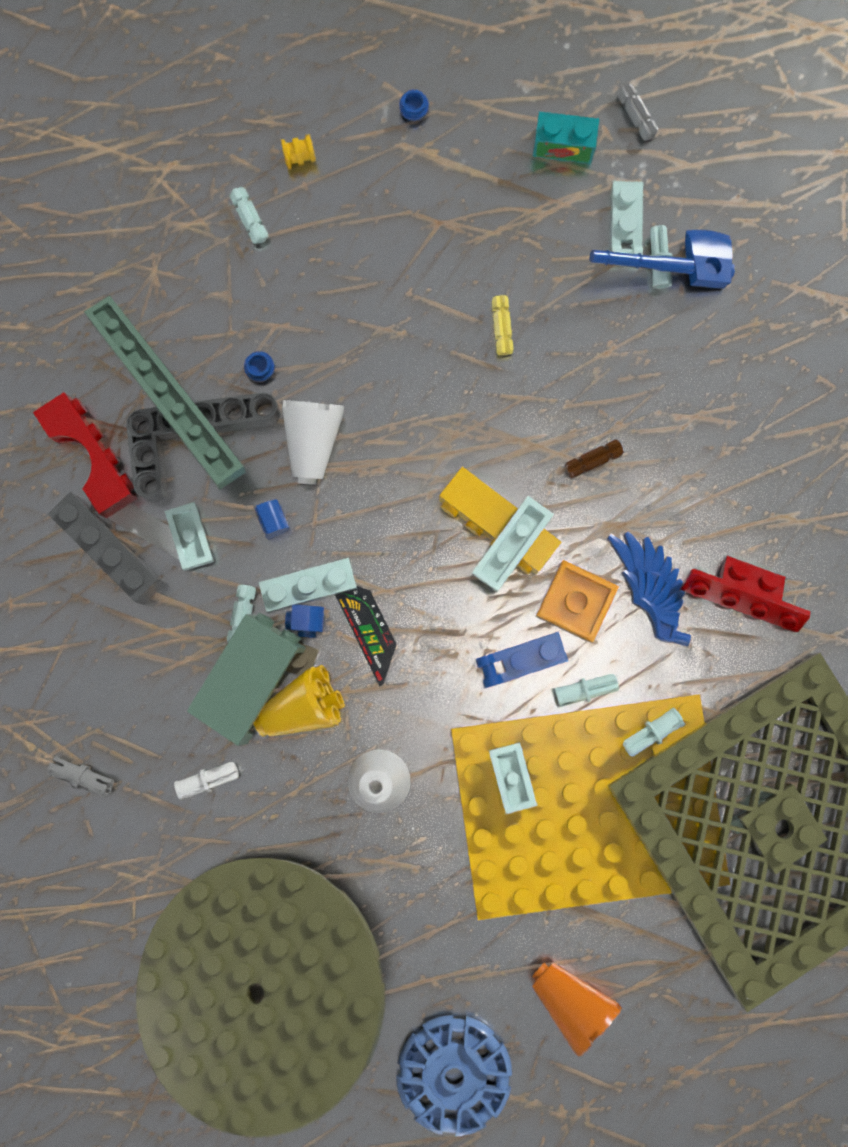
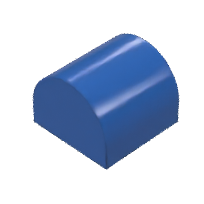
(271, 518)

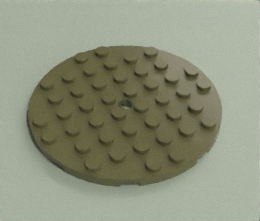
(322, 1007)

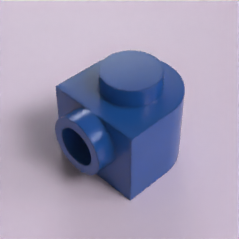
(305, 620)

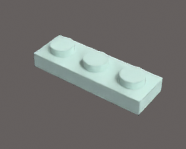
(512, 543)
(307, 585)

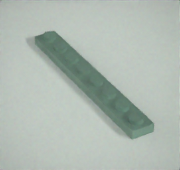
(165, 393)

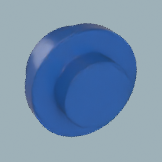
(414, 105)
(259, 366)

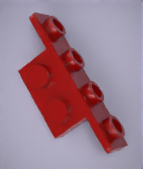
(748, 591)

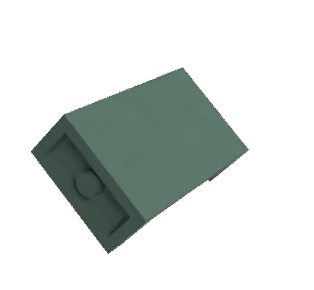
(245, 677)

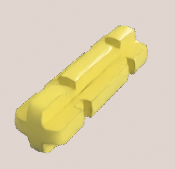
(502, 325)

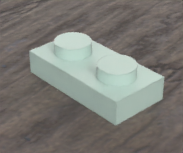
(189, 536)
(512, 778)

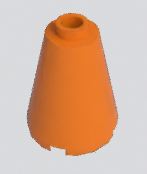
(574, 1006)

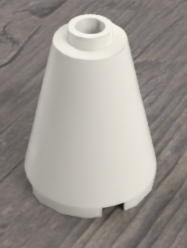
(310, 437)
(386, 769)

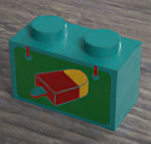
(565, 137)

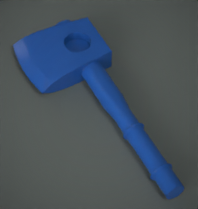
(706, 260)

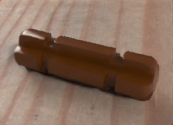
(594, 458)

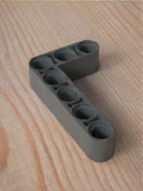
(159, 431)

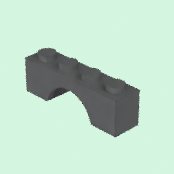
(106, 549)

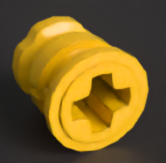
(298, 151)

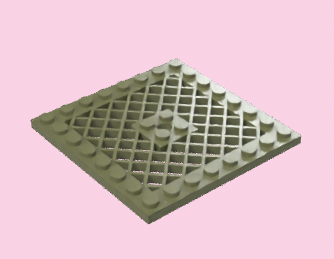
(635, 794)

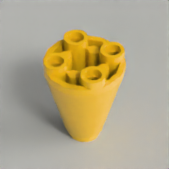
(302, 706)

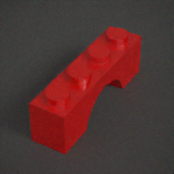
(106, 485)

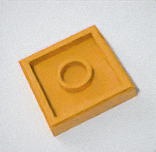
(577, 601)

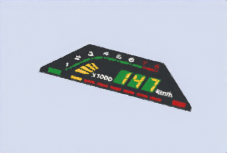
(369, 629)

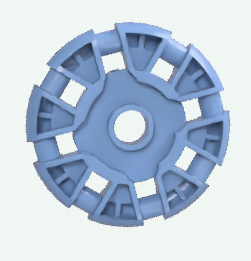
(450, 1055)

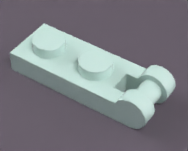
(626, 216)

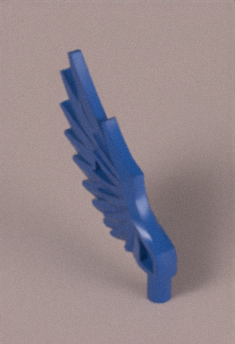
(653, 585)

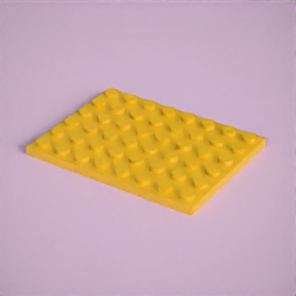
(577, 838)

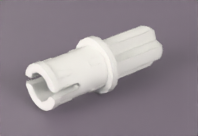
(206, 780)

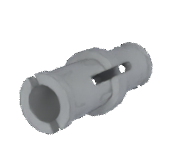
(80, 777)

